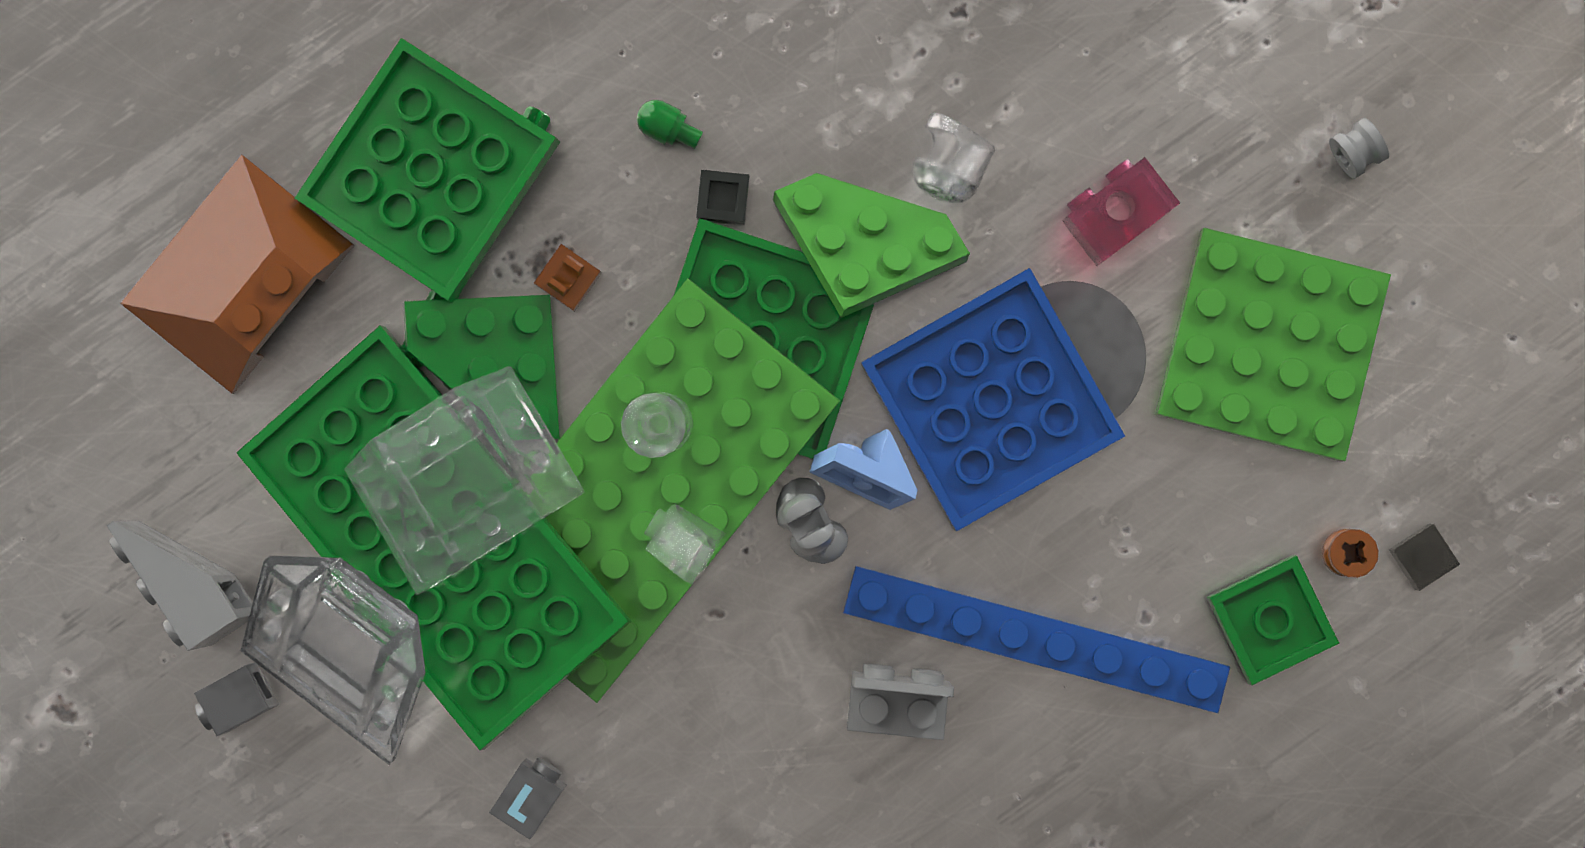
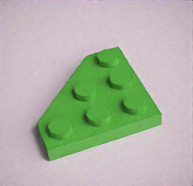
(866, 241)

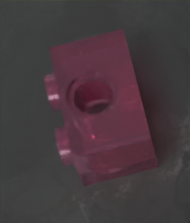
(1147, 200)

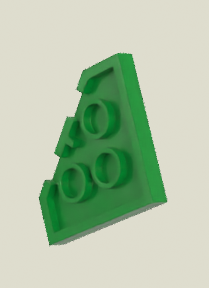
(486, 335)

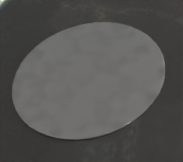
(1104, 338)

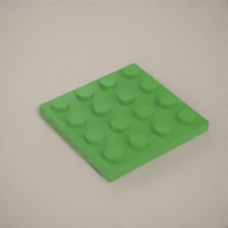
(1273, 344)

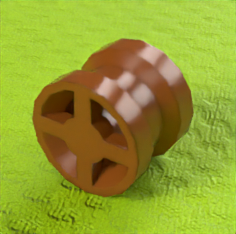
(1341, 548)

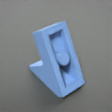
(871, 472)

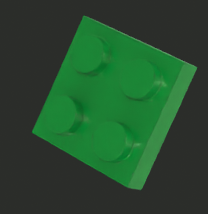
(1272, 620)

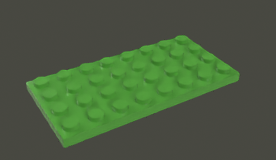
(748, 425)

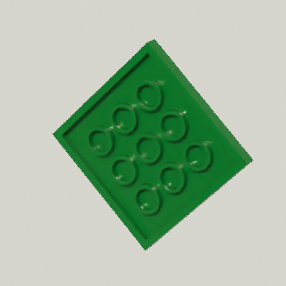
(427, 170)
(783, 303)

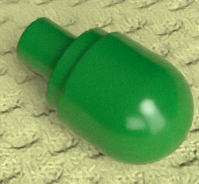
(666, 124)

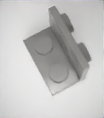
(899, 703)

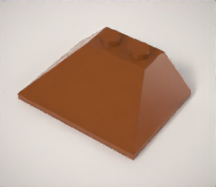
(235, 273)

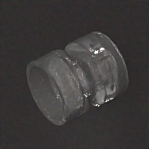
(656, 424)

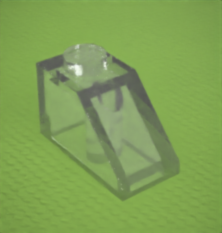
(682, 541)

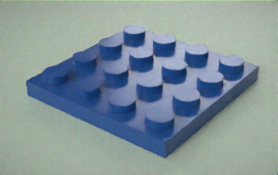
(992, 399)

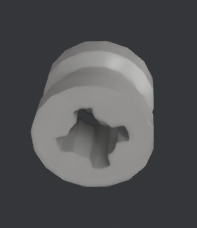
(1359, 148)

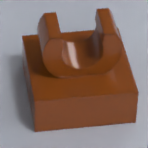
(567, 277)

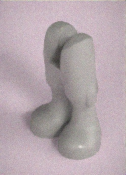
(802, 512)

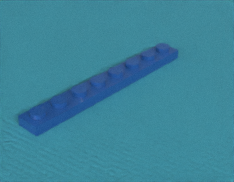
(1036, 639)

